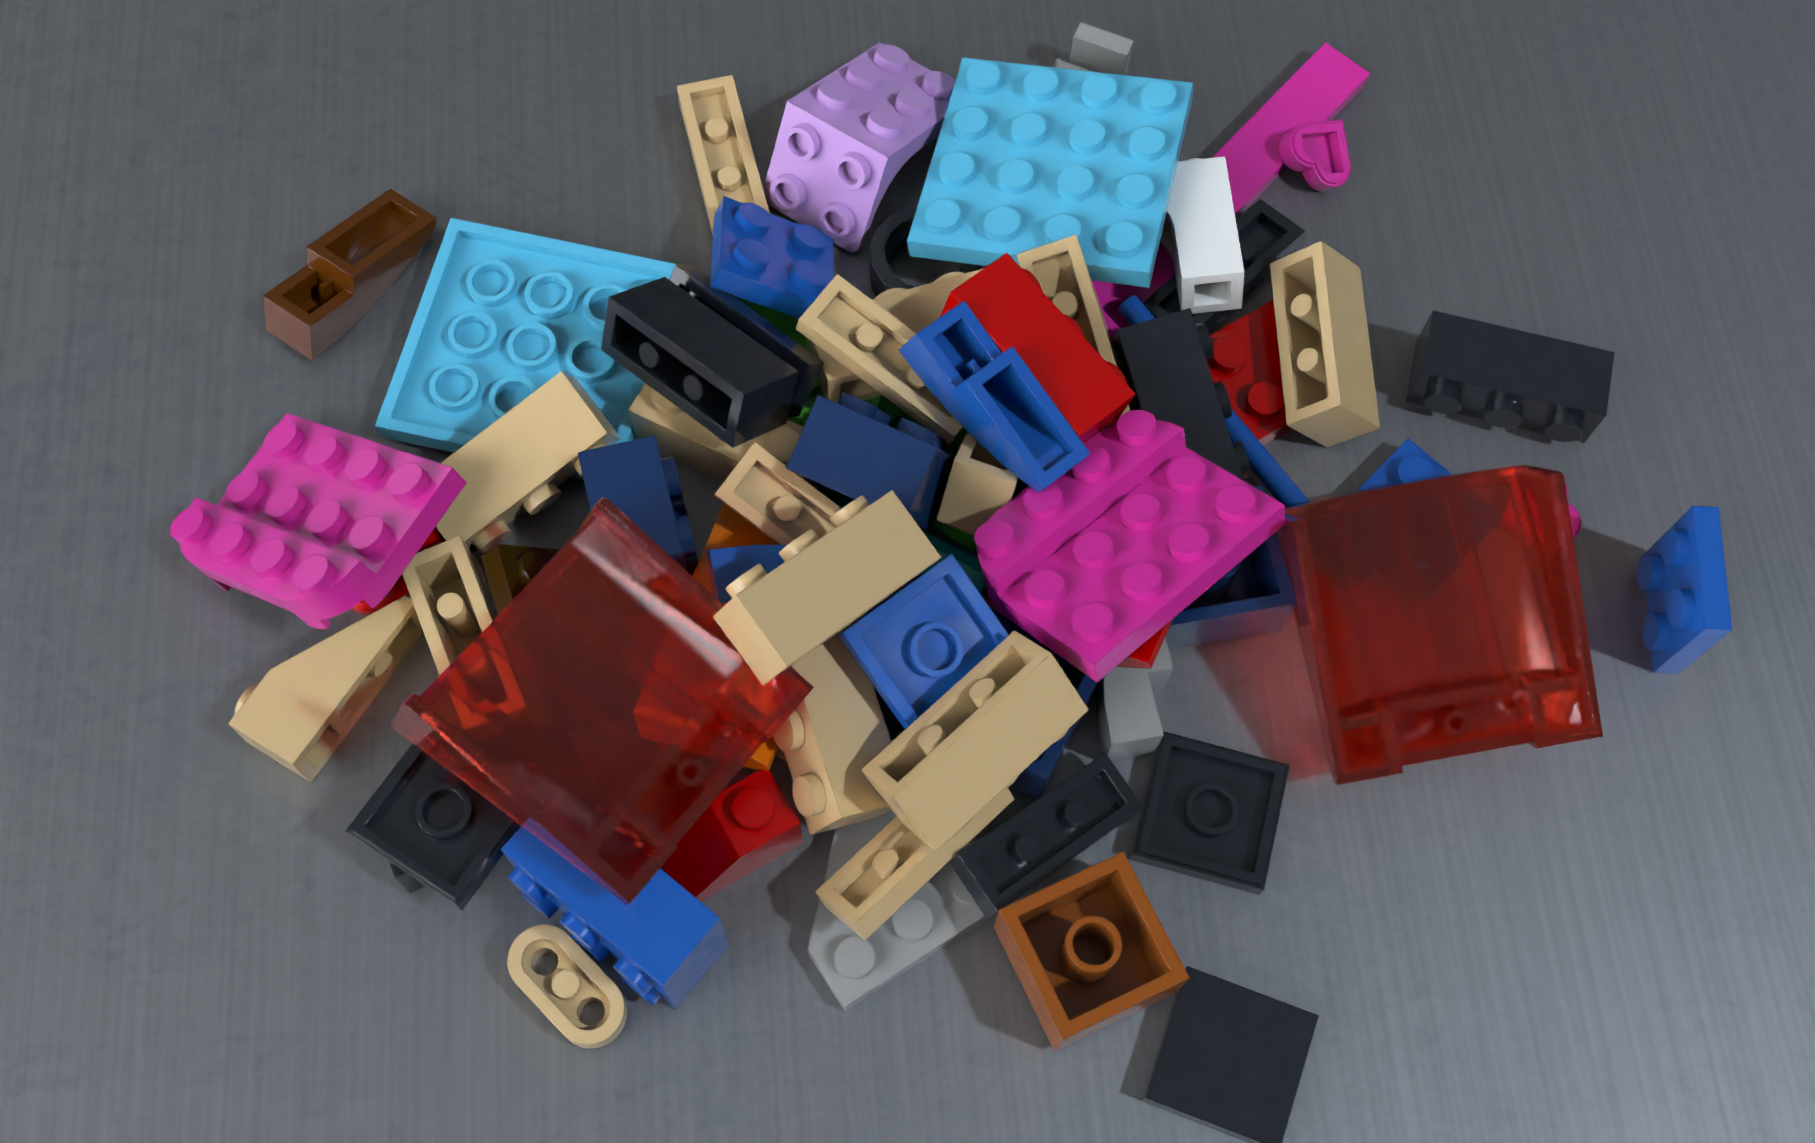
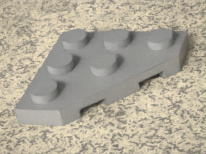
(918, 929)

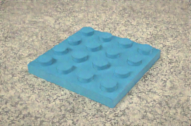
(1052, 158)
(503, 322)

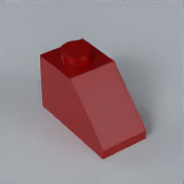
(735, 836)

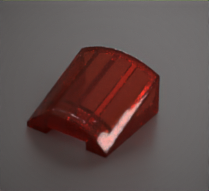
(1441, 619)
(602, 705)

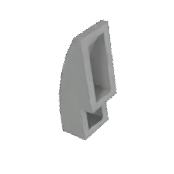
(1127, 708)

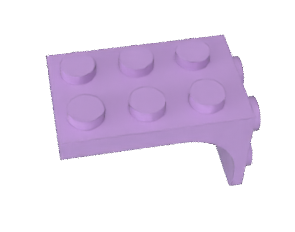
(851, 138)

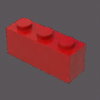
(1051, 344)

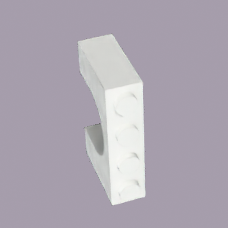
(1204, 237)

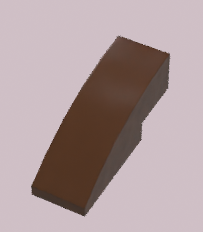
(346, 273)

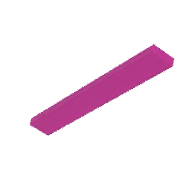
(1252, 155)

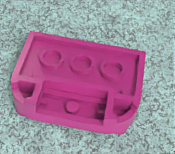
(318, 520)
(1120, 542)

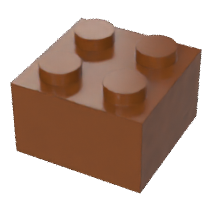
(1089, 951)

